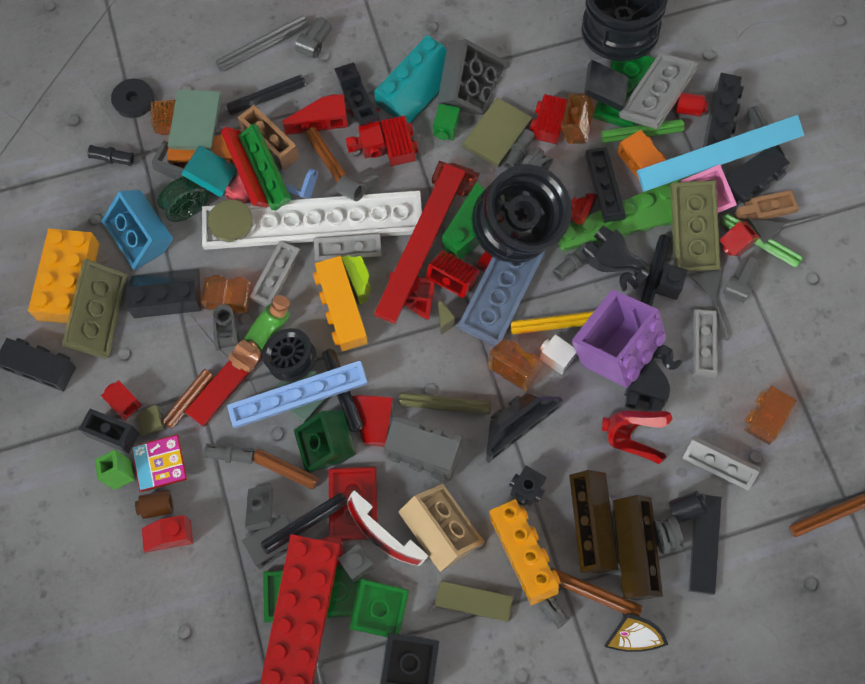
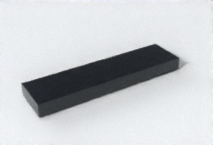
(605, 185)
(705, 549)

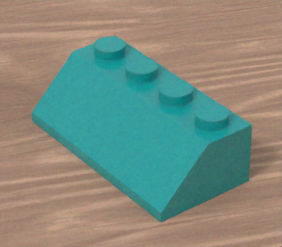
(413, 81)

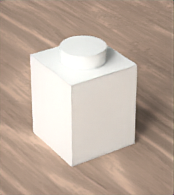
(557, 354)

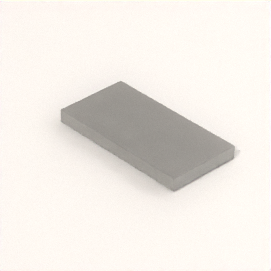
(658, 90)

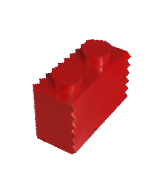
(549, 118)
(398, 140)
(452, 273)

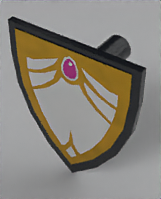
(636, 635)

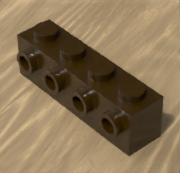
(593, 522)
(637, 548)

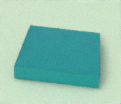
(209, 171)

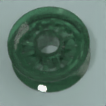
(182, 199)

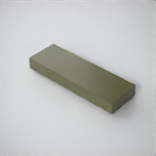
(473, 601)

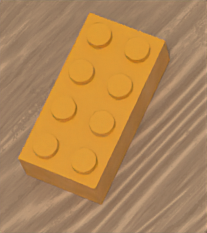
(59, 273)

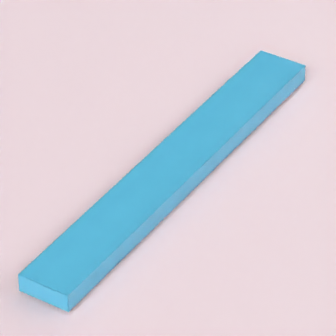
(720, 153)

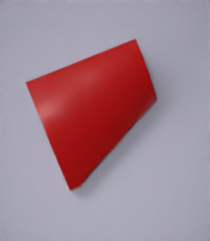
(421, 297)
(375, 418)

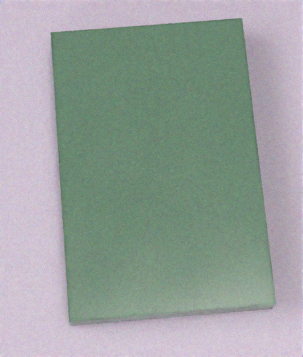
(194, 120)

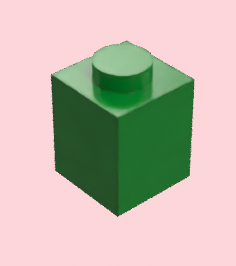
(446, 122)

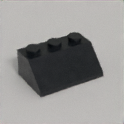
(164, 293)

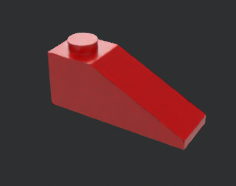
(323, 114)

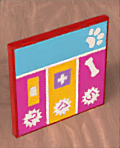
(159, 463)

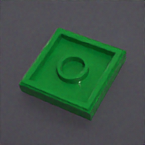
(378, 608)

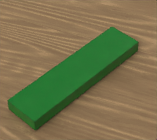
(264, 167)

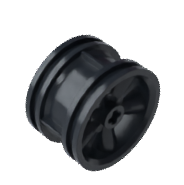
(622, 33)

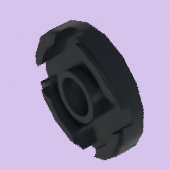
(129, 88)

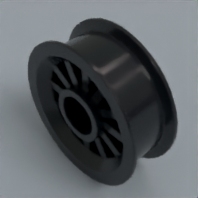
(300, 351)

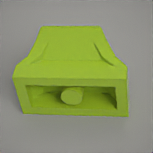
(358, 277)

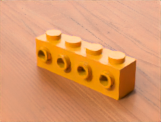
(341, 304)
(524, 552)

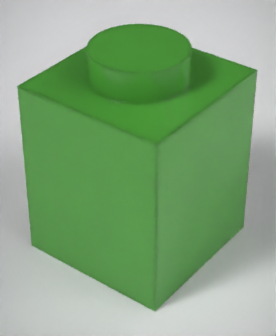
(114, 469)

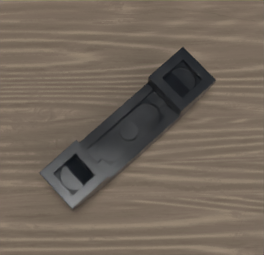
(356, 95)

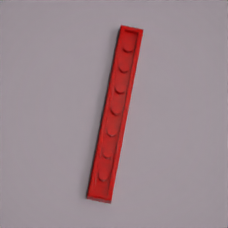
(419, 244)

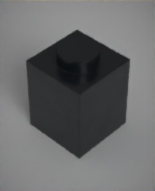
(671, 281)

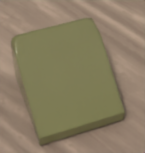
(446, 318)
(150, 421)

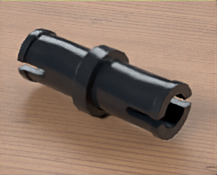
(110, 155)

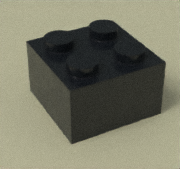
(409, 659)

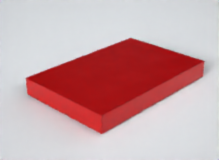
(345, 481)

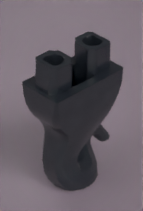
(615, 257)
(652, 383)

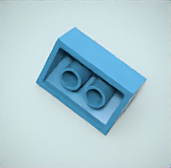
(136, 228)

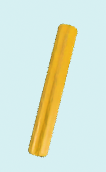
(550, 322)

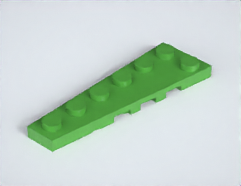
(642, 214)

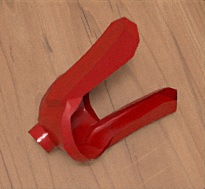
(622, 423)

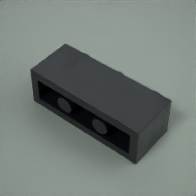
(757, 174)
(36, 363)

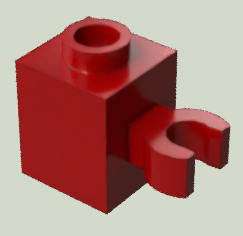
(369, 140)

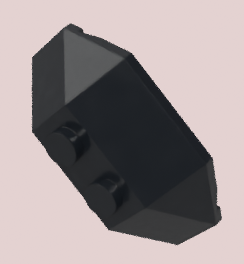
(517, 420)

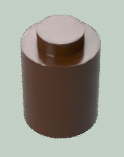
(154, 504)

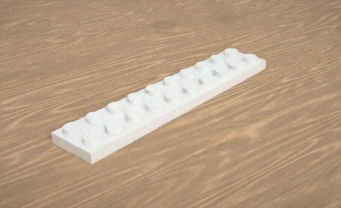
(325, 217)

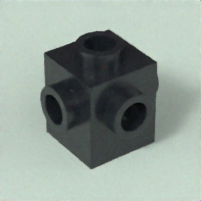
(530, 479)

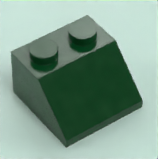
(324, 441)

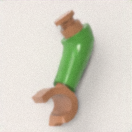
(270, 321)

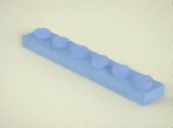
(297, 394)

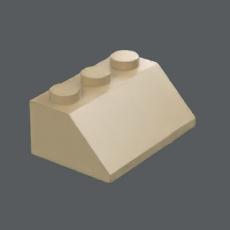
(440, 526)

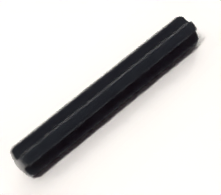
(266, 94)
(656, 269)
(345, 399)
(303, 523)

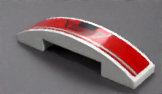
(379, 536)

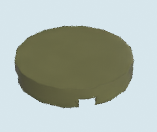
(230, 220)

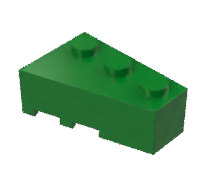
(459, 236)

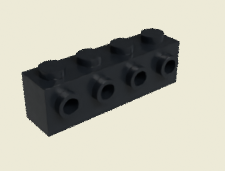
(723, 109)

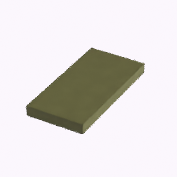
(695, 225)
(94, 309)

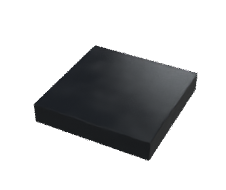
(606, 85)

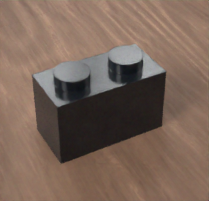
(109, 431)

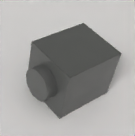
(356, 563)

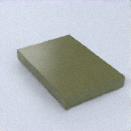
(497, 132)

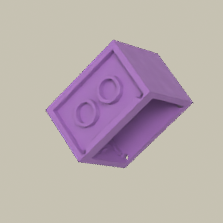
(619, 338)

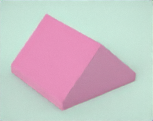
(724, 195)

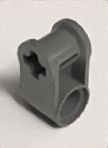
(225, 332)

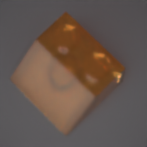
(514, 364)

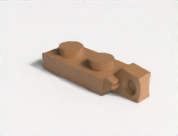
(768, 206)

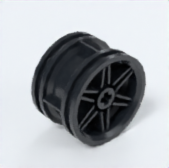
(545, 192)

